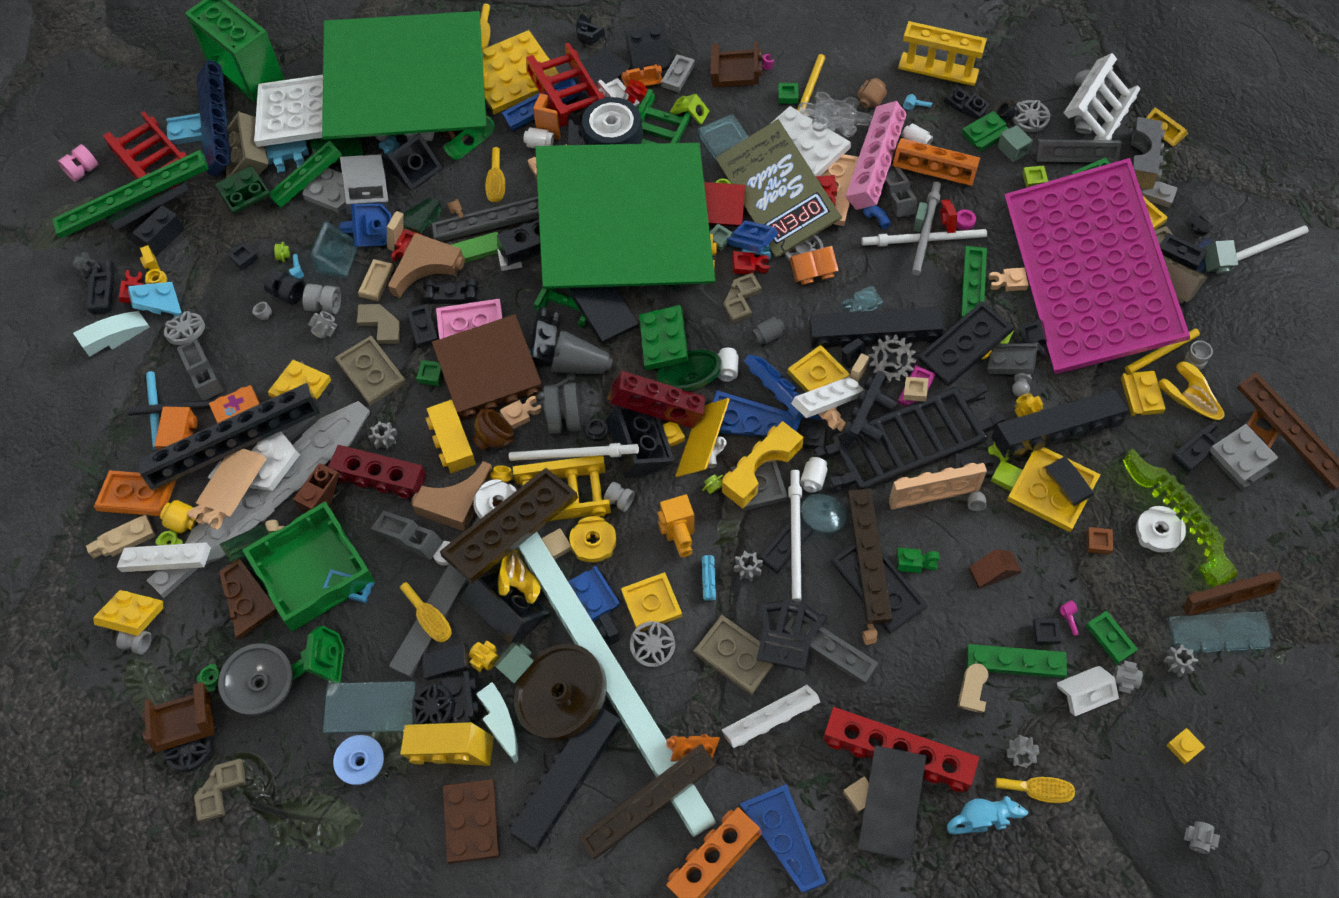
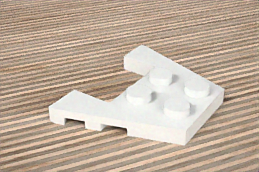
(280, 458)

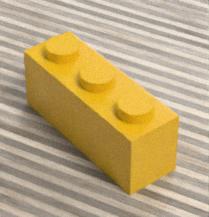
(450, 437)

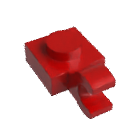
(636, 91)

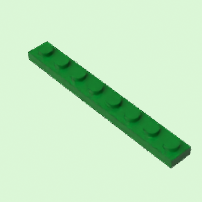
(130, 194)

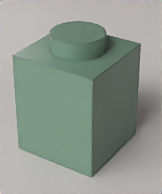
(1014, 143)
(1220, 256)
(514, 661)

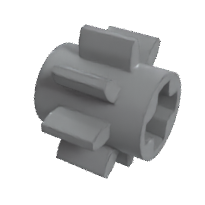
(322, 324)
(383, 435)
(750, 571)
(1180, 660)
(1127, 676)
(1023, 751)
(1202, 837)

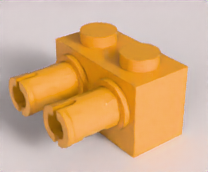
(677, 522)

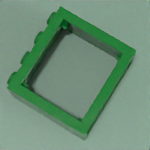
(235, 44)

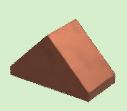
(994, 568)

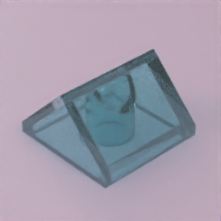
(333, 251)

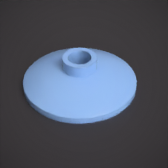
(350, 752)

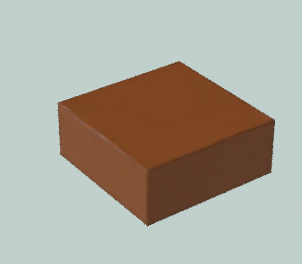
(1099, 540)

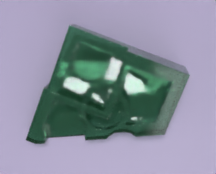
(420, 215)

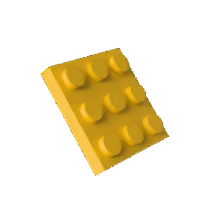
(1041, 495)

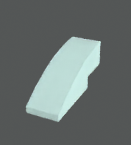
(111, 331)
(499, 720)

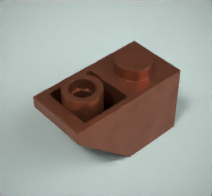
(317, 488)

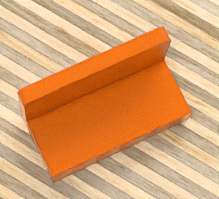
(545, 117)

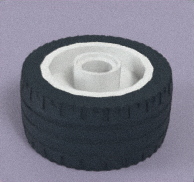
(612, 122)

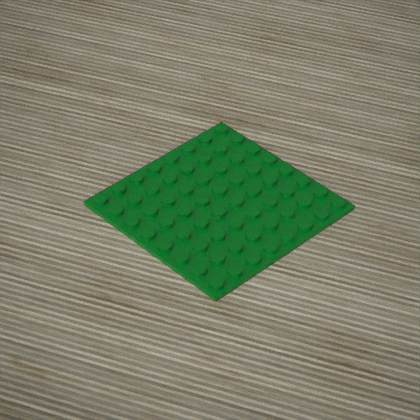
(403, 75)
(623, 215)

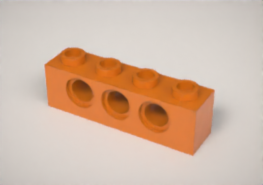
(936, 161)
(712, 873)

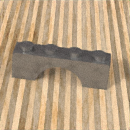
(1147, 138)

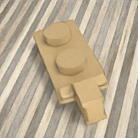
(122, 537)

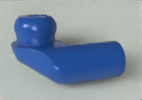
(880, 214)

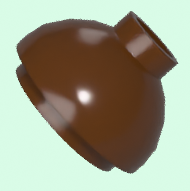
(492, 430)

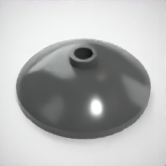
(249, 667)

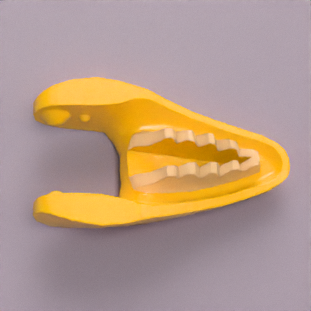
(1197, 395)
(516, 574)

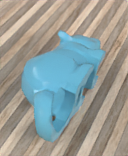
(981, 813)

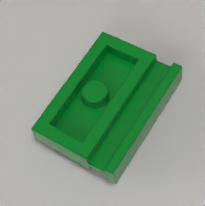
(985, 131)

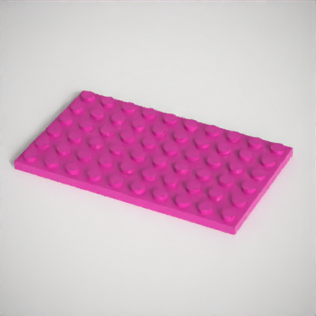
(1095, 267)

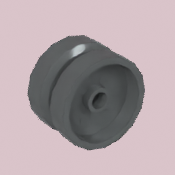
(562, 408)

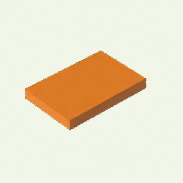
(131, 495)

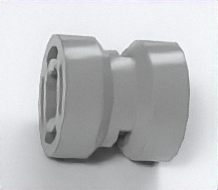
(1199, 354)
(619, 496)
(138, 644)

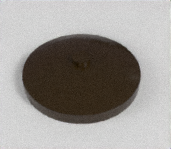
(560, 692)

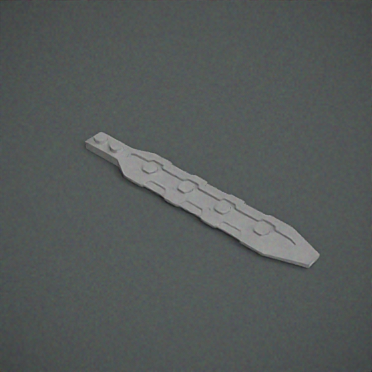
(257, 505)

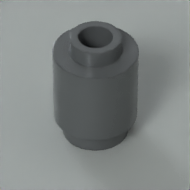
(768, 331)

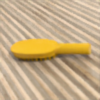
(485, 27)
(495, 179)
(428, 616)
(1041, 788)

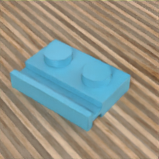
(184, 129)

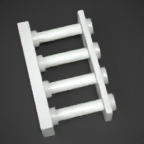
(1087, 93)

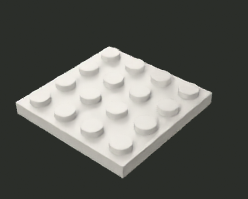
(289, 111)
(817, 148)

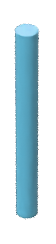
(152, 399)

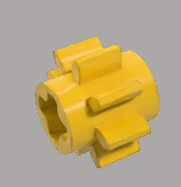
(1027, 405)
(483, 656)

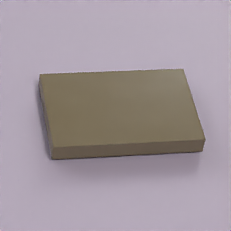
(370, 370)
(733, 654)

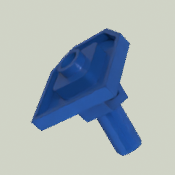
(367, 224)

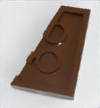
(246, 599)

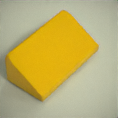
(1173, 131)

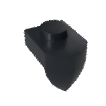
(587, 31)

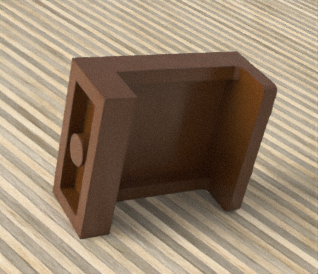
(735, 67)
(178, 720)

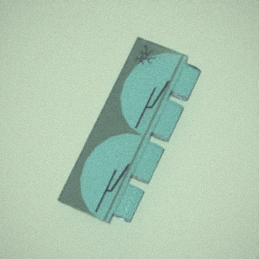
(1214, 629)

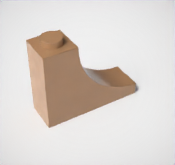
(425, 258)
(452, 504)

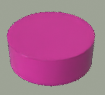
(965, 220)

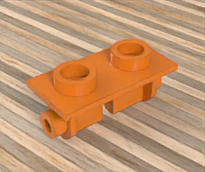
(648, 76)
(682, 746)

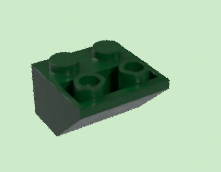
(242, 189)

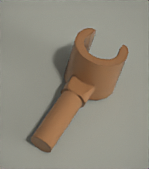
(455, 207)
(870, 635)

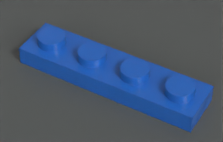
(523, 112)

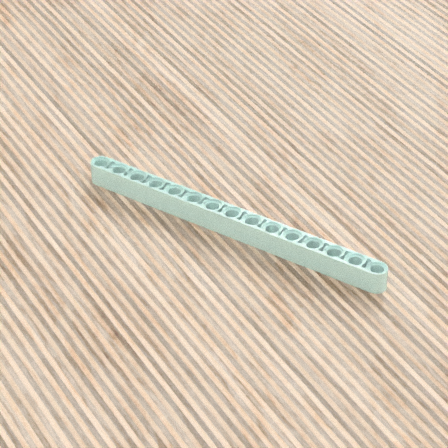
(619, 689)

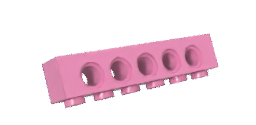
(876, 155)

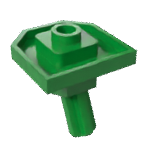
(322, 656)

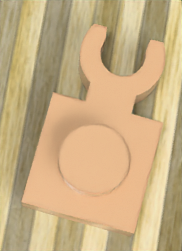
(1013, 279)
(519, 414)
(833, 418)

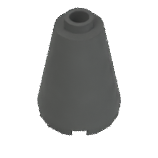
(579, 357)

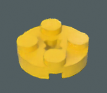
(582, 532)

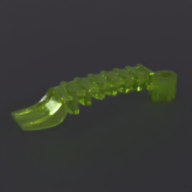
(1217, 568)

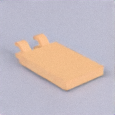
(227, 487)

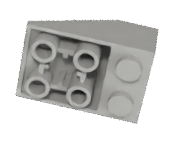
(363, 180)

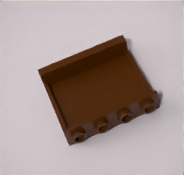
(487, 366)

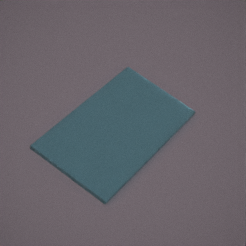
(368, 707)

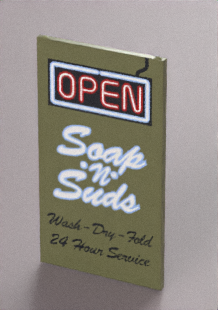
(779, 187)

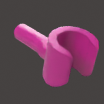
(766, 64)
(1067, 611)

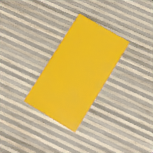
(702, 439)

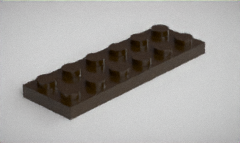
(508, 525)

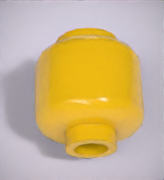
(176, 518)

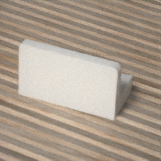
(1089, 690)

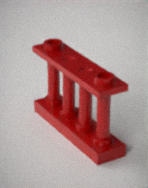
(544, 83)
(127, 156)

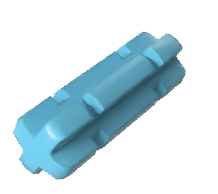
(708, 578)

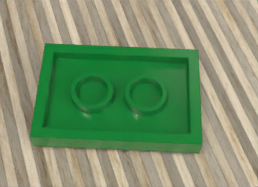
(663, 337)

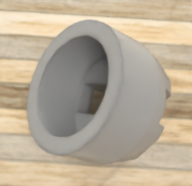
(262, 311)
(977, 501)

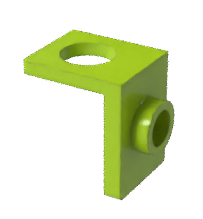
(689, 104)

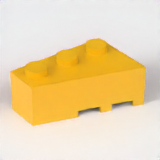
(447, 744)

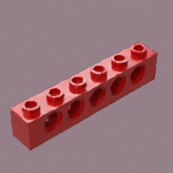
(890, 737)

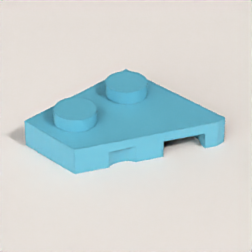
(155, 298)

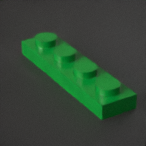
(305, 174)
(973, 278)
(1018, 660)

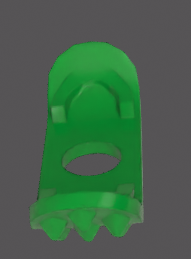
(457, 149)

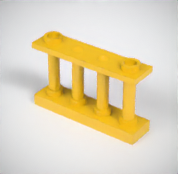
(946, 40)
(571, 470)

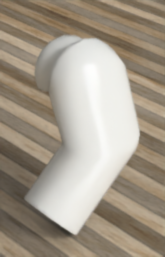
(718, 447)

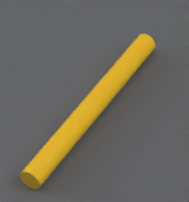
(812, 80)
(1158, 353)

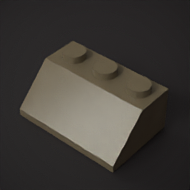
(242, 146)
(1184, 280)

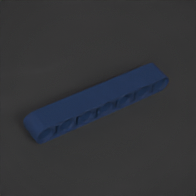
(213, 118)

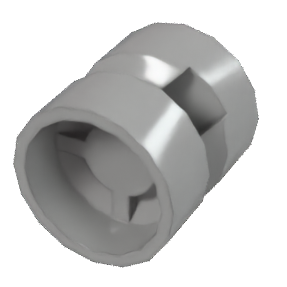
(319, 298)

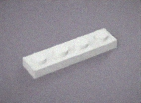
(827, 397)
(164, 557)
(770, 716)

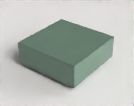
(920, 217)
(720, 236)

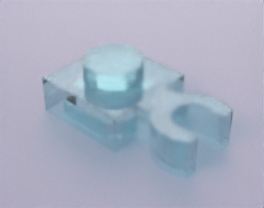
(864, 300)

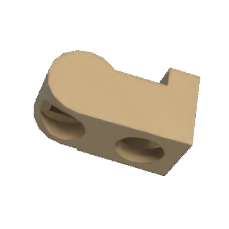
(971, 689)

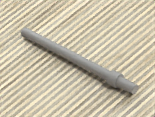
(932, 200)

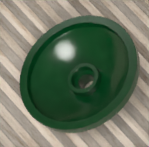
(694, 374)

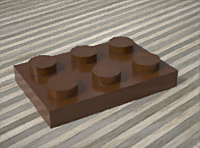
(470, 821)

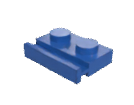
(752, 236)
(594, 593)

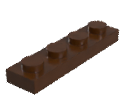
(1232, 593)

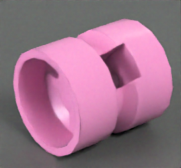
(84, 159)

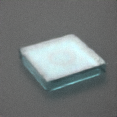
(722, 134)

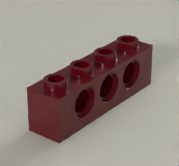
(657, 399)
(347, 458)

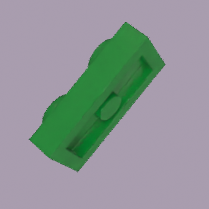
(1111, 637)

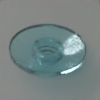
(823, 513)

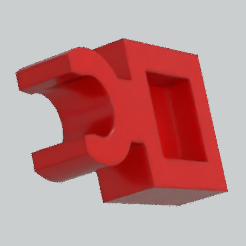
(829, 185)
(948, 216)
(402, 244)
(746, 263)
(129, 281)

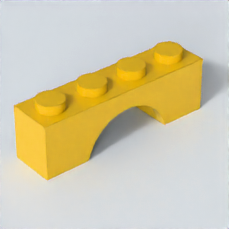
(780, 444)

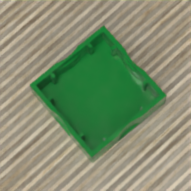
(297, 563)

